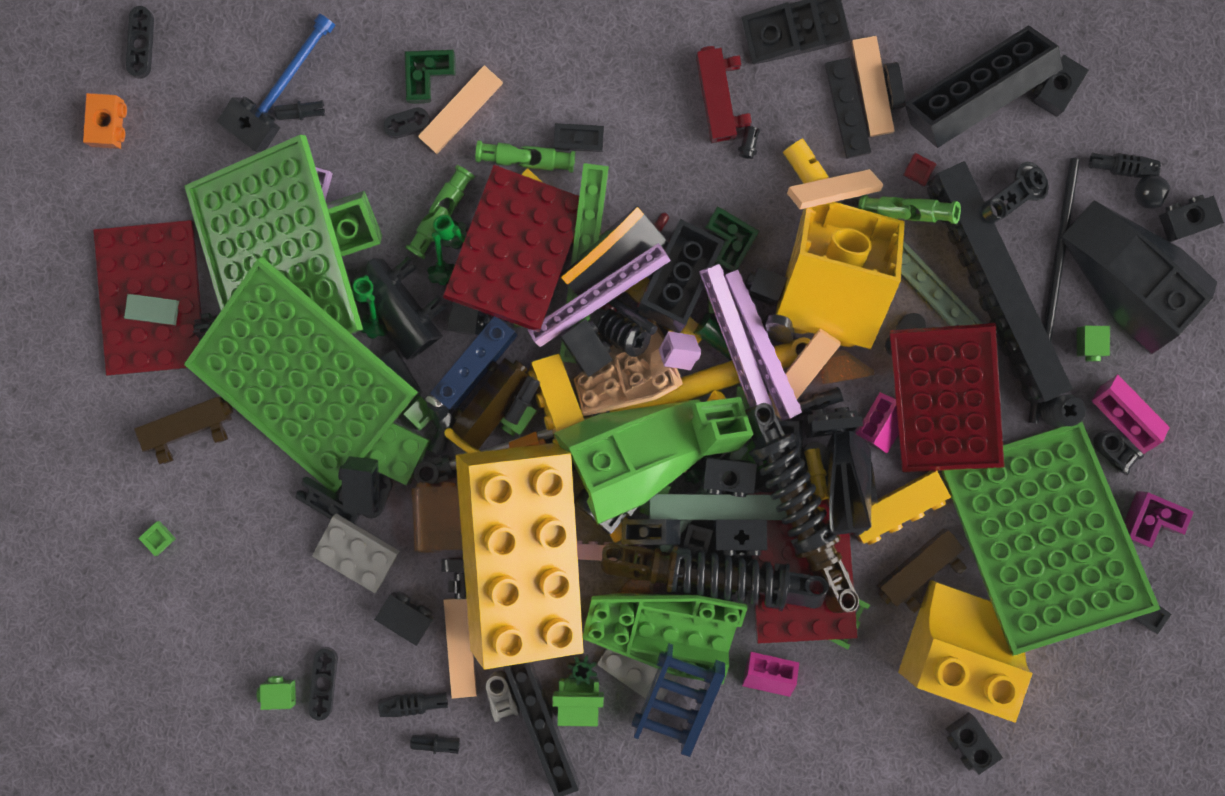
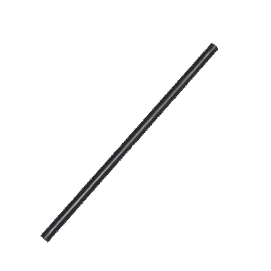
(1058, 264)

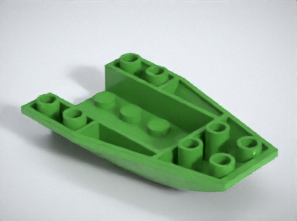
(631, 454)
(646, 623)

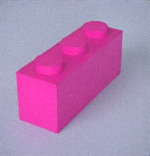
(1130, 414)

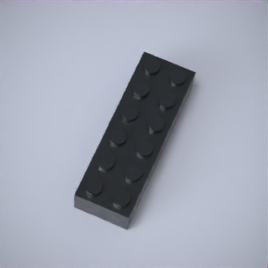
(984, 86)

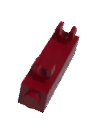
(716, 94)

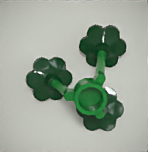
(452, 235)
(362, 292)

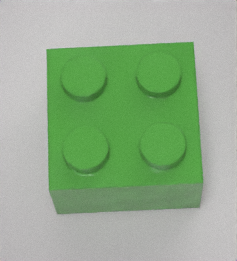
(354, 223)
(399, 453)

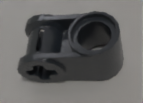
(1120, 454)

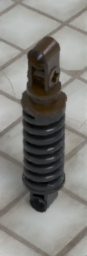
(807, 519)
(723, 576)

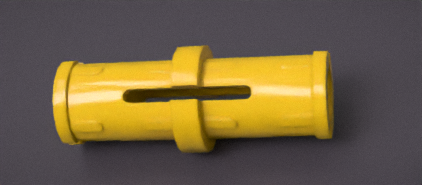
(816, 471)

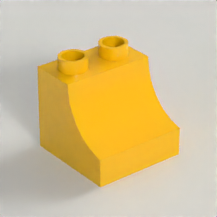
(842, 273)
(964, 654)

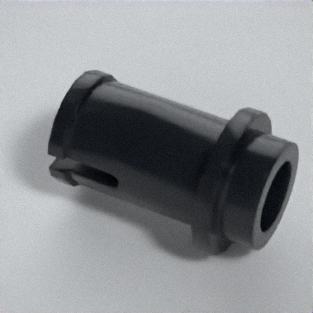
(747, 148)

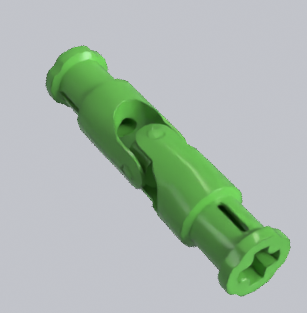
(507, 154)
(454, 192)
(901, 208)

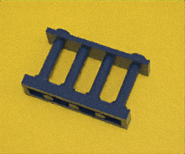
(473, 364)
(695, 717)

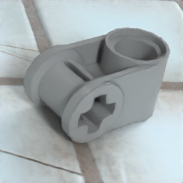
(501, 700)

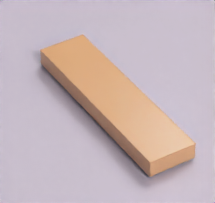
(872, 86)
(460, 109)
(834, 189)
(809, 363)
(459, 654)

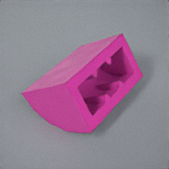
(881, 423)
(771, 674)

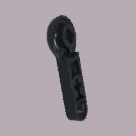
(1028, 184)

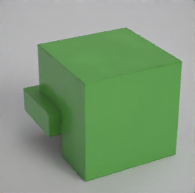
(721, 425)
(578, 703)

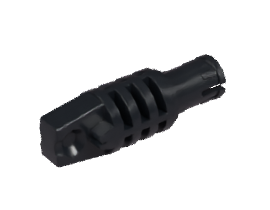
(1125, 164)
(411, 704)

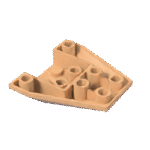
(627, 379)

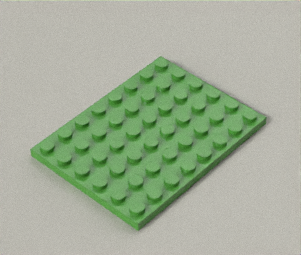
(275, 212)
(298, 374)
(1050, 541)

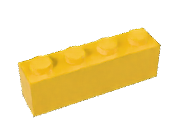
(555, 394)
(905, 504)

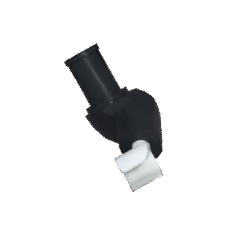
(442, 420)

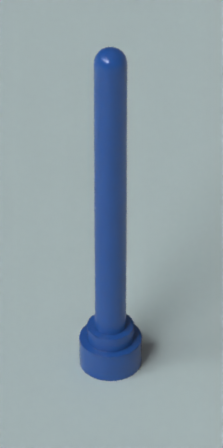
(322, 27)

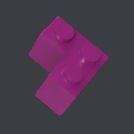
(1151, 513)

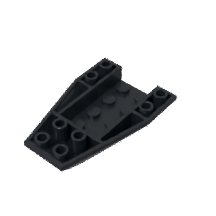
(1139, 276)

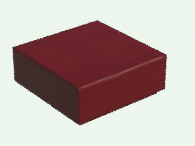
(919, 169)

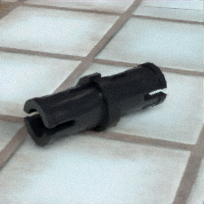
(820, 401)

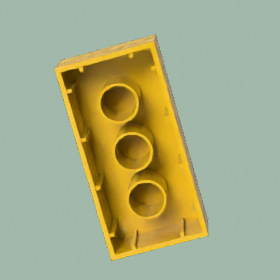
(520, 554)

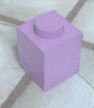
(679, 350)

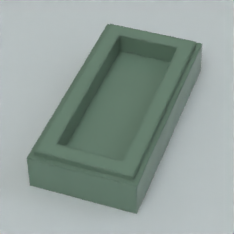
(151, 309)

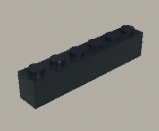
(543, 728)

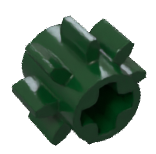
(585, 663)

